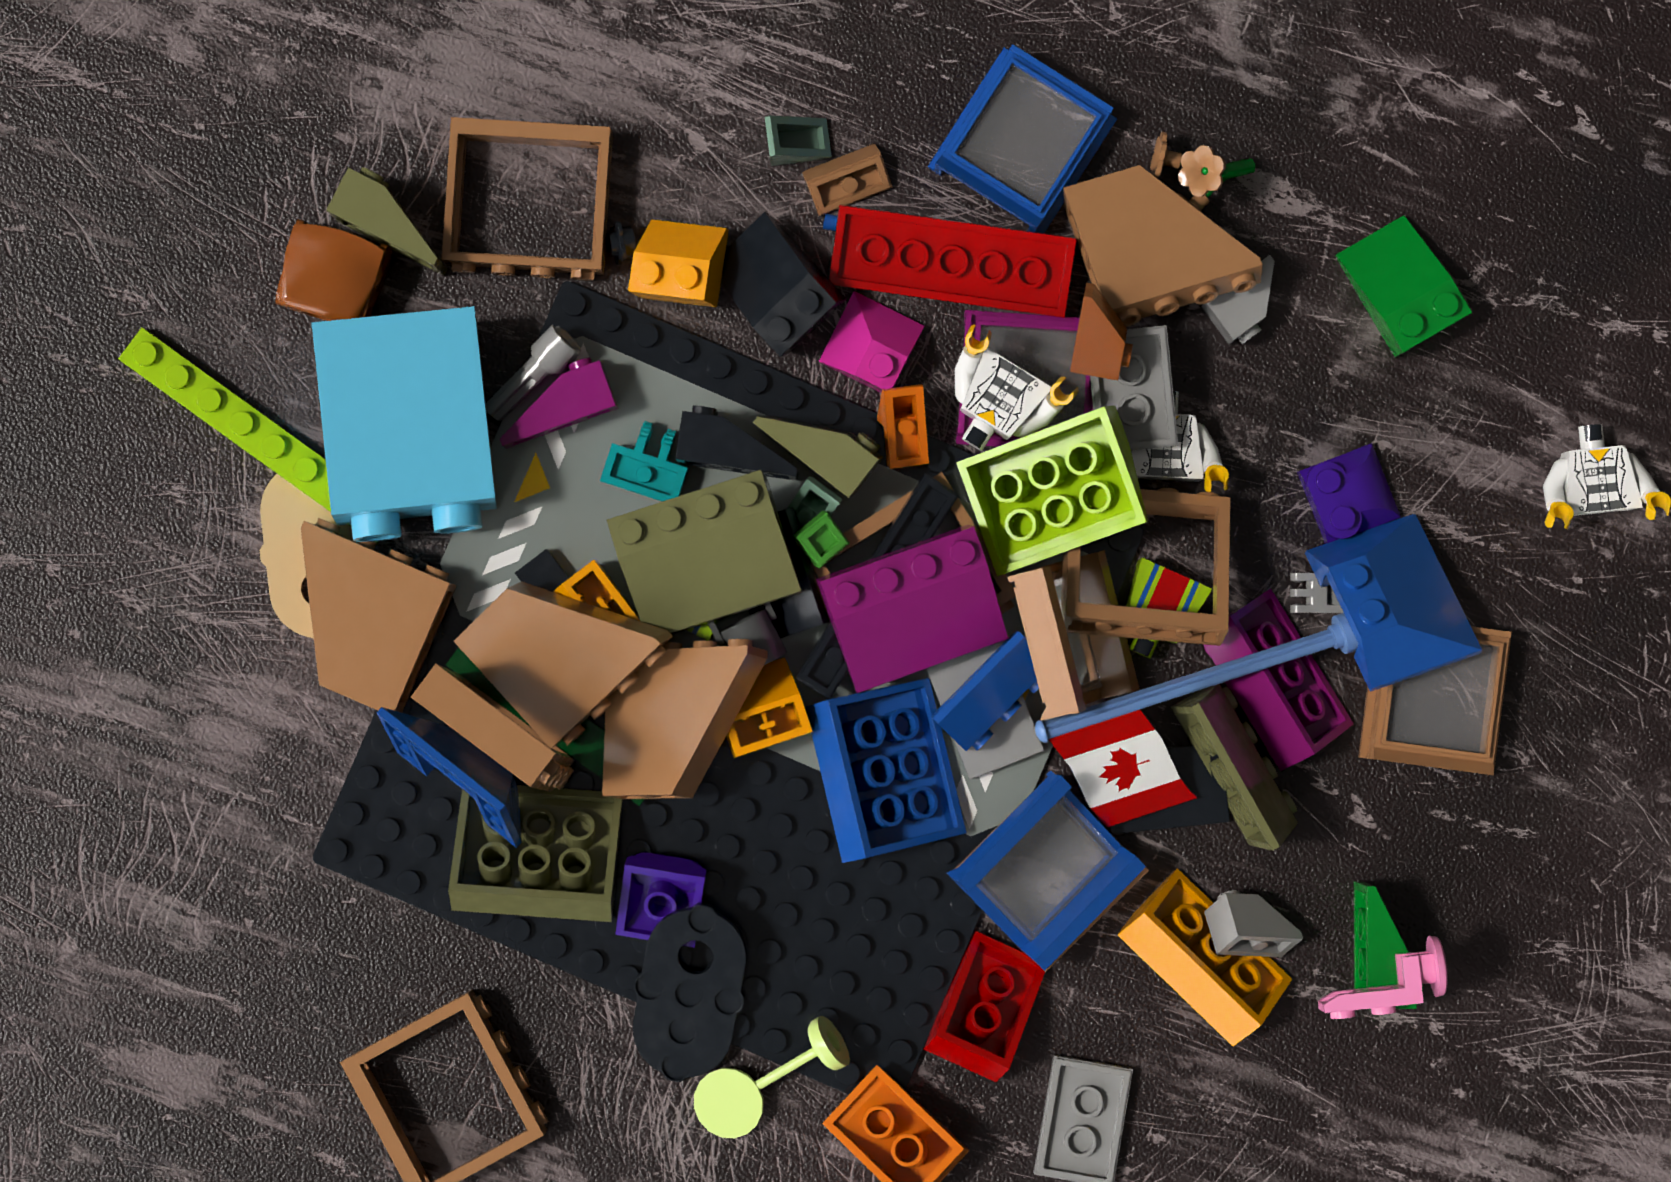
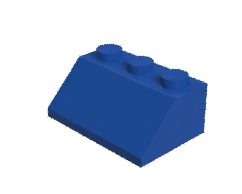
(989, 694)

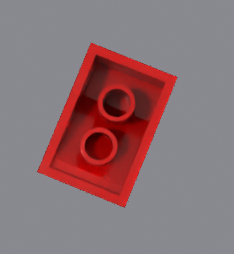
(986, 1008)

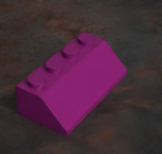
(1287, 702)

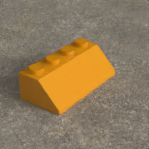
(1176, 942)

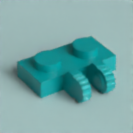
(644, 473)

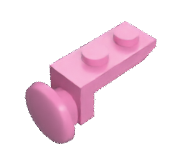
(1412, 972)

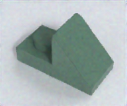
(813, 499)

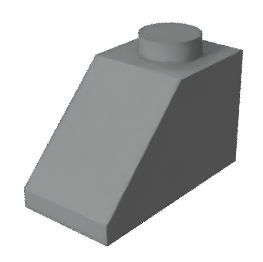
(1239, 313)
(1249, 926)

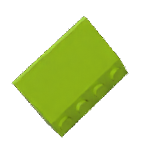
(1054, 490)

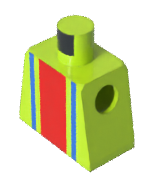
(1164, 590)

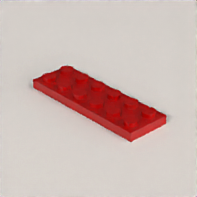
(952, 261)

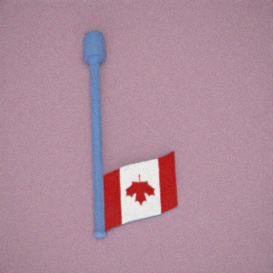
(1122, 756)

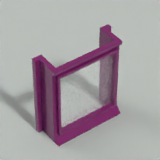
(1040, 347)

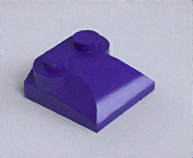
(1348, 494)
(654, 888)

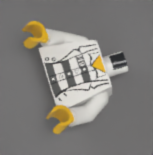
(1002, 395)
(1188, 460)
(1599, 481)

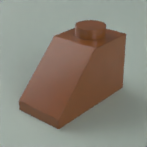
(1100, 338)

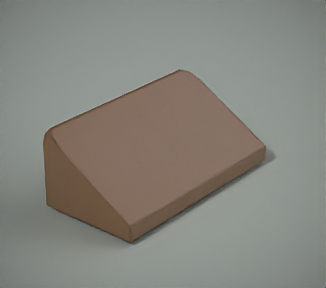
(847, 179)

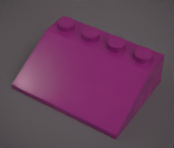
(913, 608)

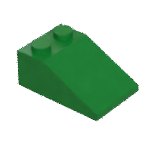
(1402, 285)
(1375, 941)

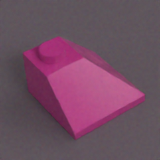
(871, 343)

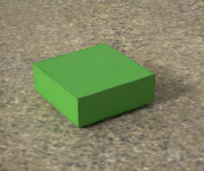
(821, 539)

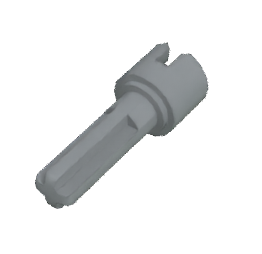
(549, 355)

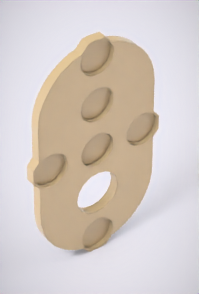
(282, 553)

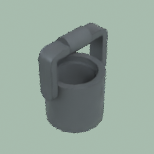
(754, 627)

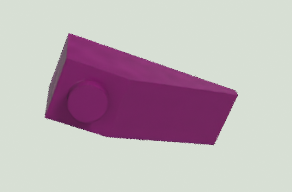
(566, 402)

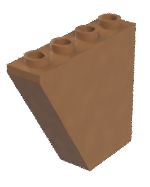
(1152, 246)
(370, 616)
(558, 657)
(676, 718)

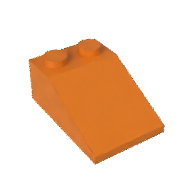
(894, 1132)

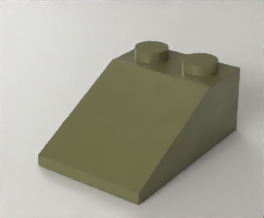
(371, 210)
(831, 453)

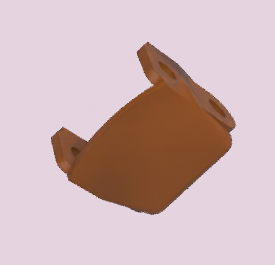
(331, 273)

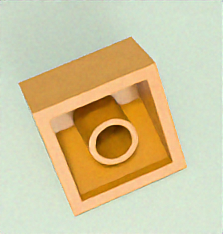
(679, 263)

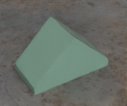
(797, 139)

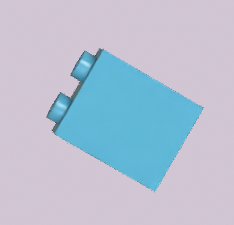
(404, 421)

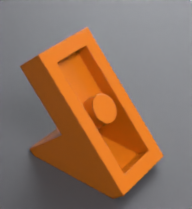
(904, 424)

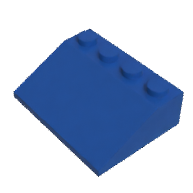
(885, 770)

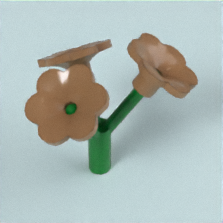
(1201, 169)

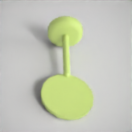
(732, 1102)

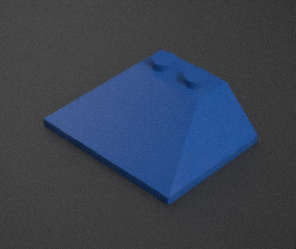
(1395, 601)
(441, 747)

